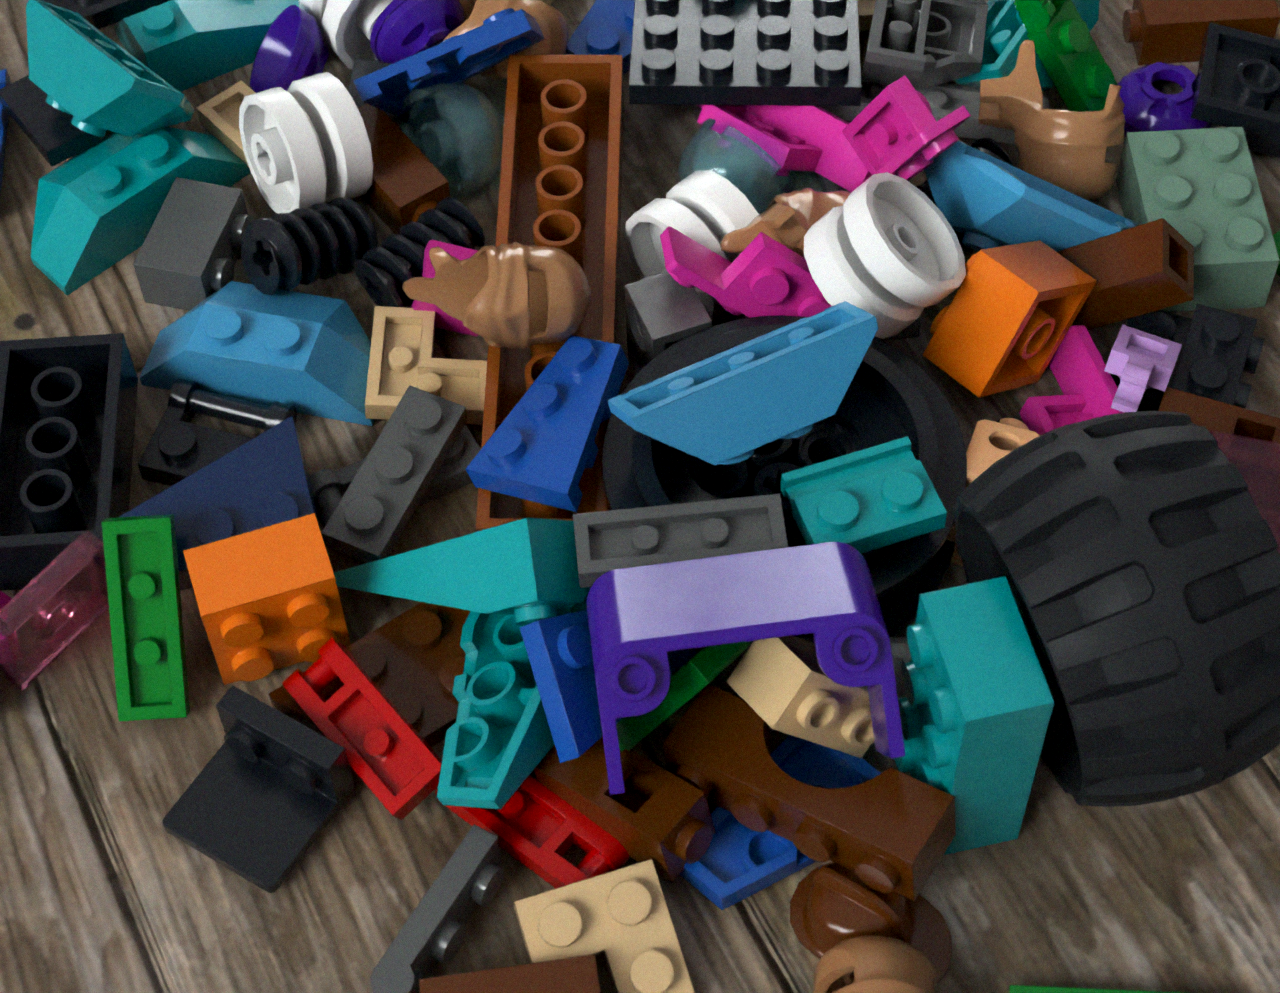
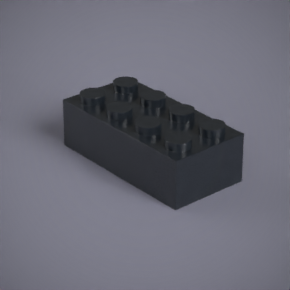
(62, 445)

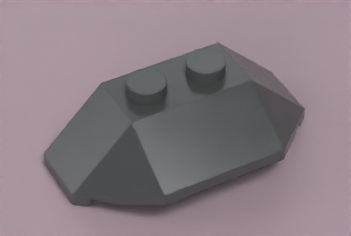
(924, 41)

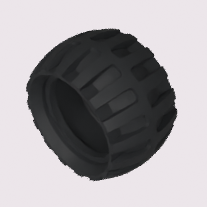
(1141, 599)

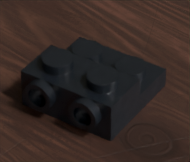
(1240, 85)
(1212, 354)

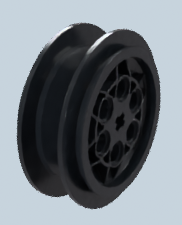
(883, 403)

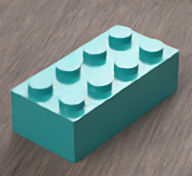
(974, 708)

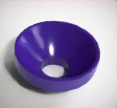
(413, 26)
(289, 51)
(1155, 111)

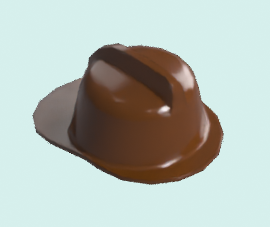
(839, 906)

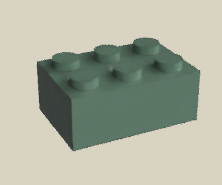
(1212, 197)

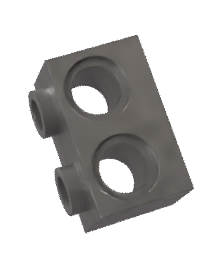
(659, 316)

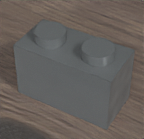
(192, 244)

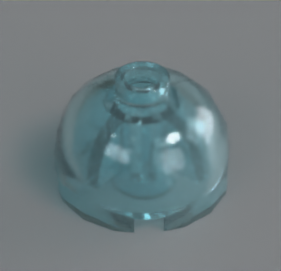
(456, 133)
(735, 159)

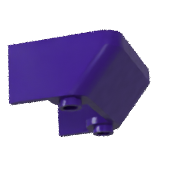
(735, 599)

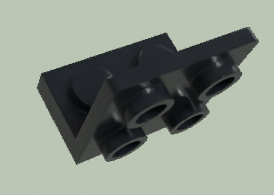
(261, 792)

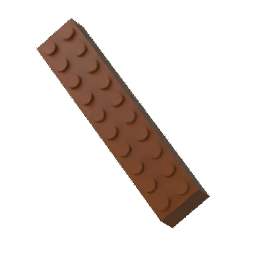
(565, 194)

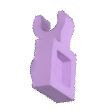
(1141, 364)

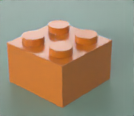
(1007, 317)
(267, 598)

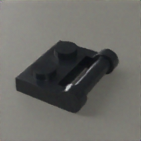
(185, 447)

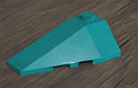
(198, 38)
(505, 569)
(499, 715)

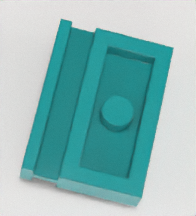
(865, 498)

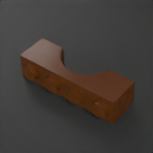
(881, 829)

